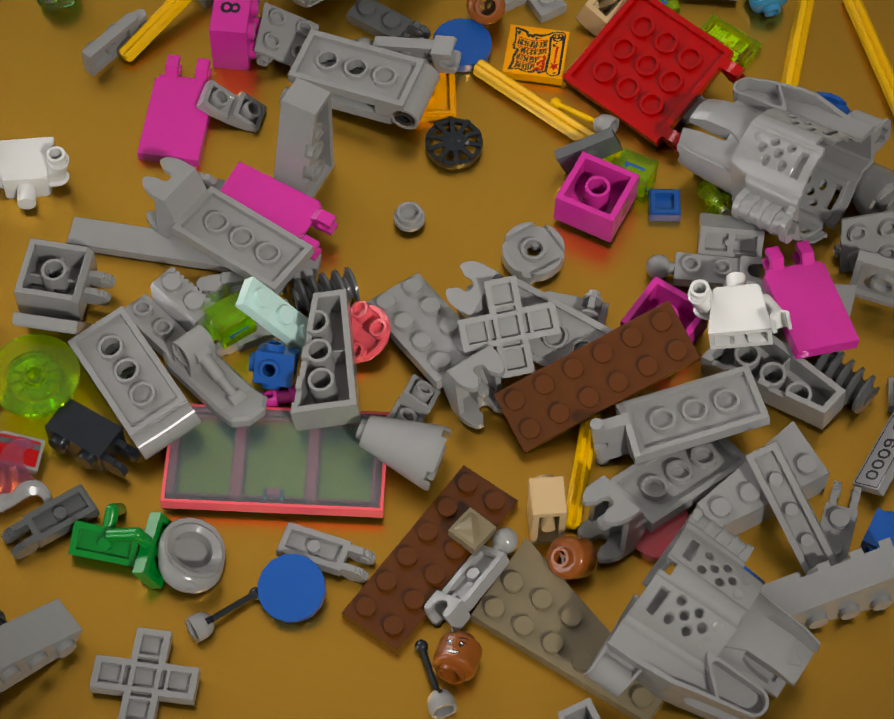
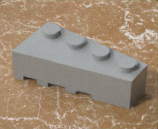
(304, 137)
(328, 372)
(739, 499)
(839, 589)
(35, 641)

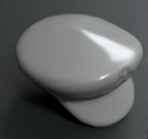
(191, 555)

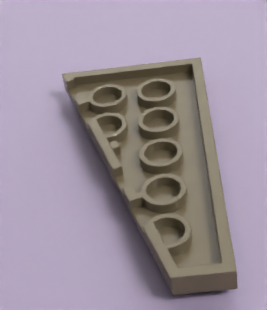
(554, 627)

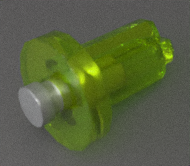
(716, 202)

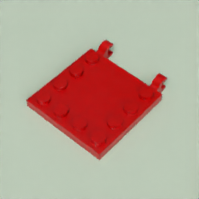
(650, 69)

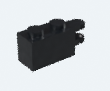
(89, 438)

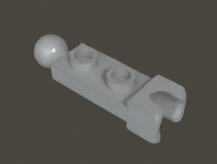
(436, 53)
(710, 268)
(471, 581)

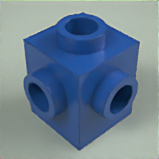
(274, 365)

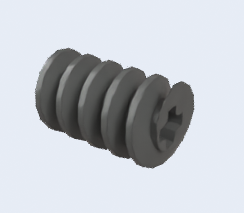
(303, 295)
(858, 391)

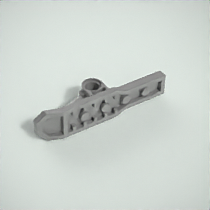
(197, 366)

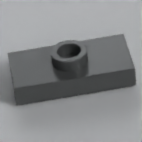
(598, 144)

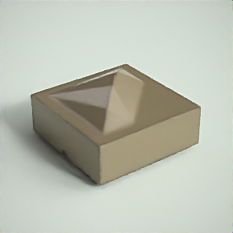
(472, 531)

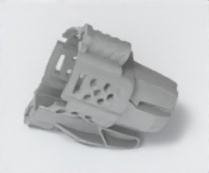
(771, 149)
(705, 631)

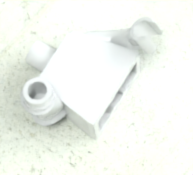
(31, 169)
(737, 312)

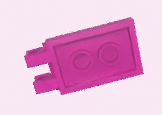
(172, 120)
(279, 204)
(812, 300)

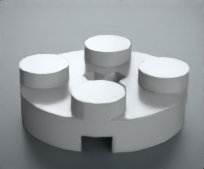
(528, 267)

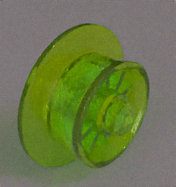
(37, 375)

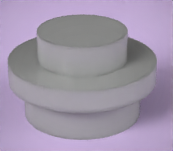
(409, 217)

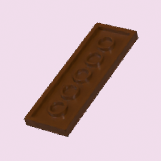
(597, 376)
(424, 561)

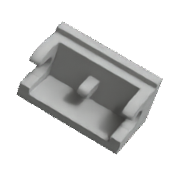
(728, 237)

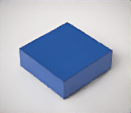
(664, 205)

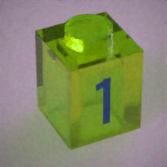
(640, 165)
(227, 322)

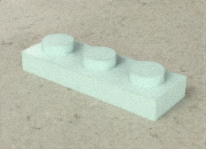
(272, 313)

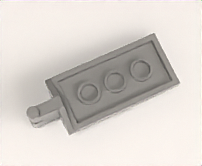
(681, 417)

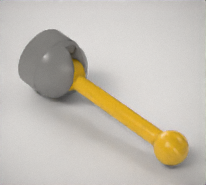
(599, 123)

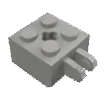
(59, 280)

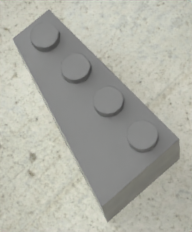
(782, 380)

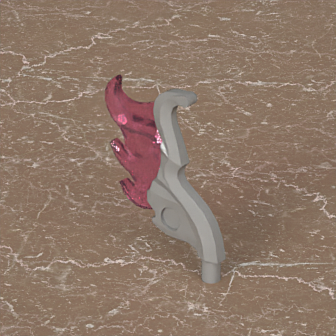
(15, 479)

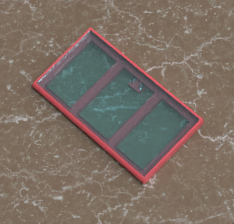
(273, 468)

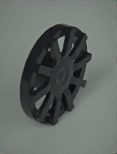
(454, 143)

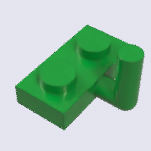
(90, 540)
(146, 563)

